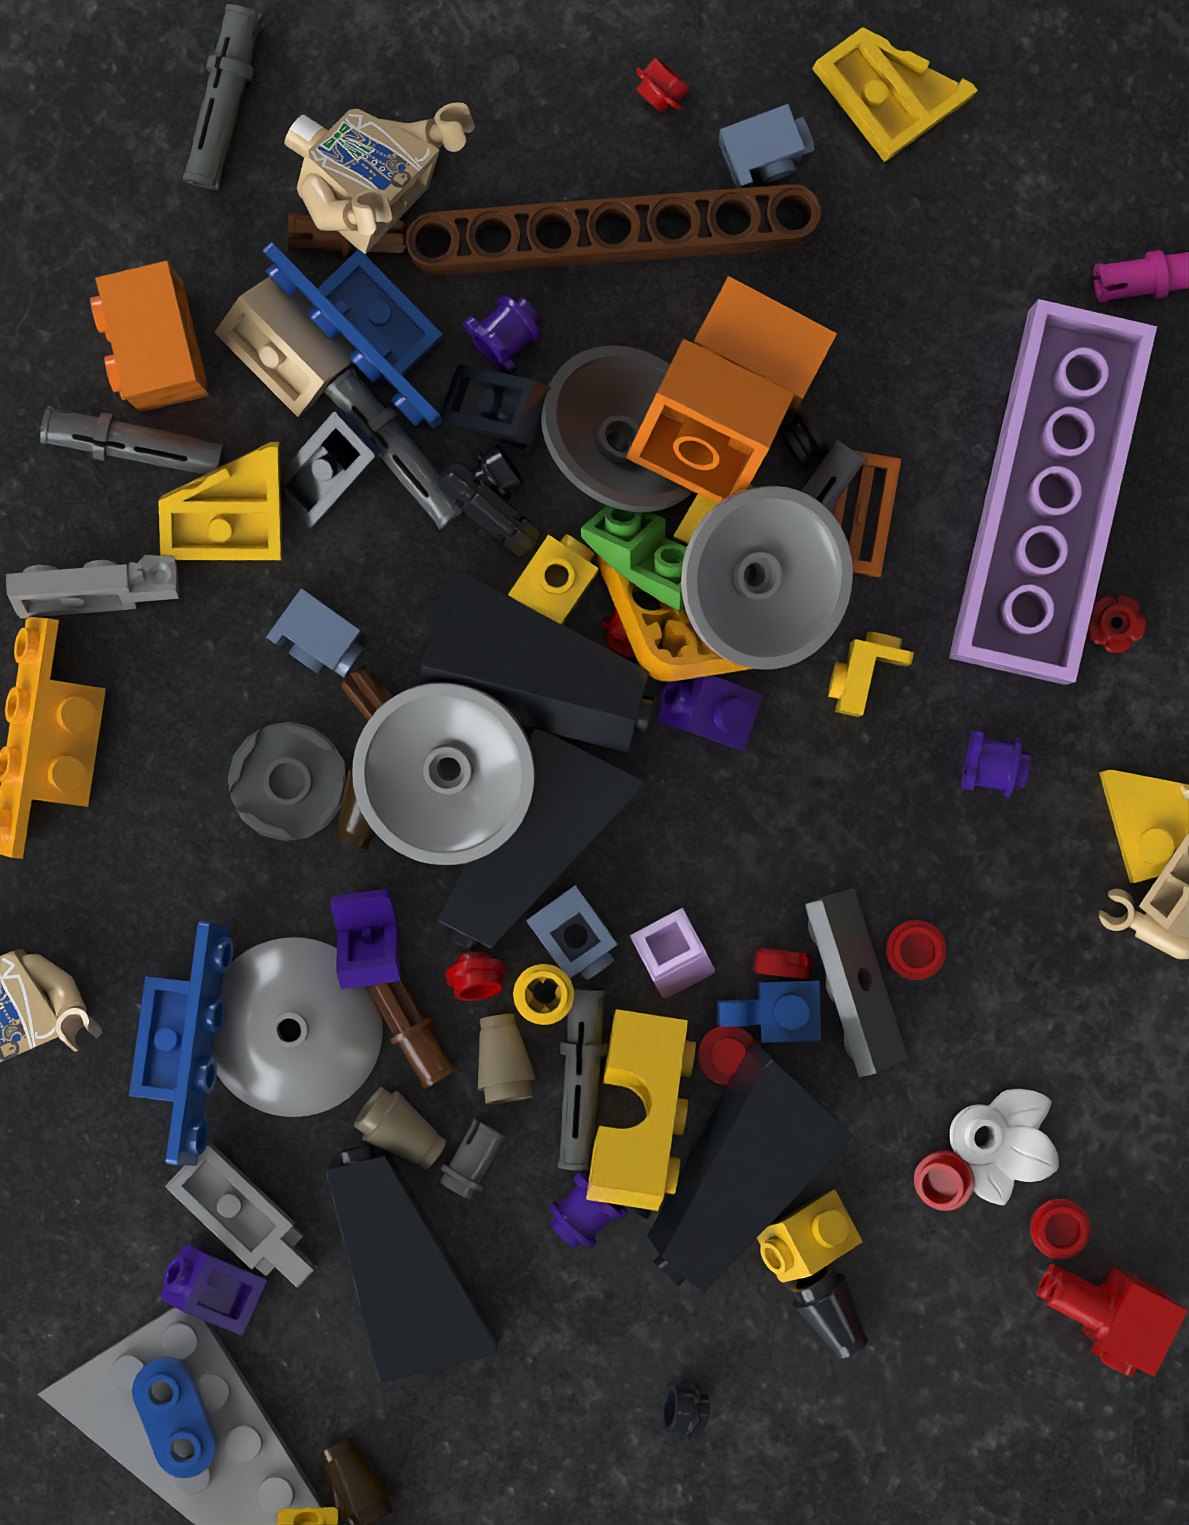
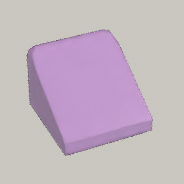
(672, 953)

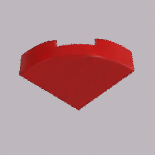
(783, 963)

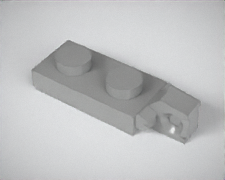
(94, 588)
(241, 1215)

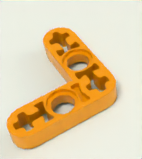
(643, 630)

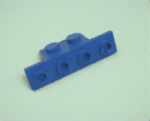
(373, 318)
(178, 1040)

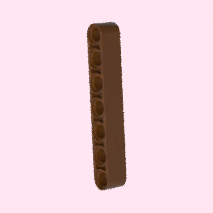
(638, 212)

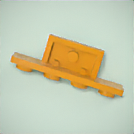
(49, 736)

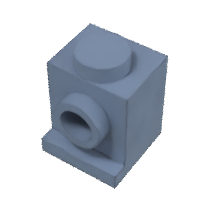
(765, 146)
(318, 635)
(551, 924)

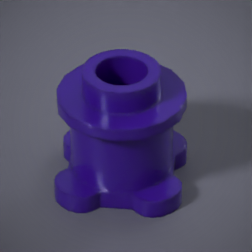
(505, 331)
(995, 764)
(582, 1219)

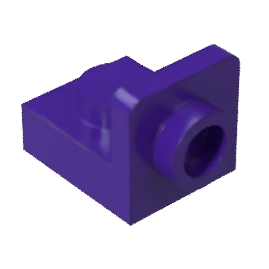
(212, 1289)

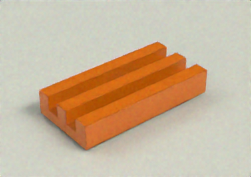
(892, 467)

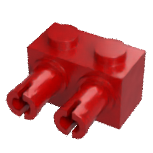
(1122, 1317)

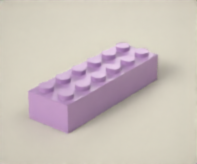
(1052, 492)

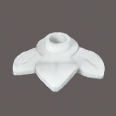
(1013, 1143)

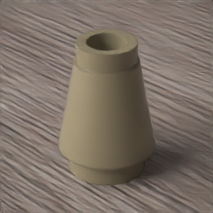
(503, 1061)
(399, 1129)

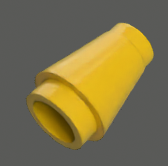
(539, 1011)

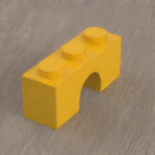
(635, 1163)

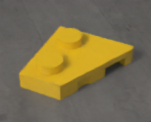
(888, 90)
(227, 511)
(1147, 819)

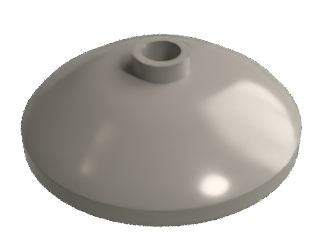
(797, 585)
(411, 798)
(337, 1037)

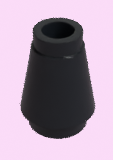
(830, 1310)

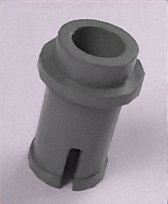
(472, 1159)

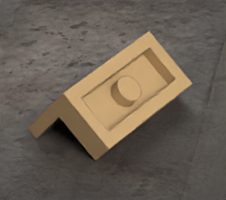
(284, 344)

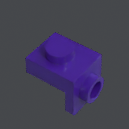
(710, 709)
(366, 939)

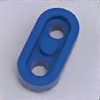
(176, 1418)

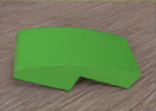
(639, 551)

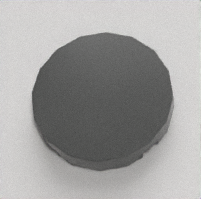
(287, 781)

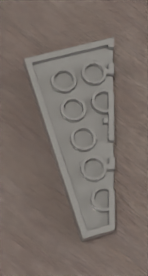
(252, 1465)

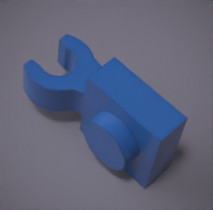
(783, 1011)

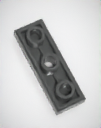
(855, 982)

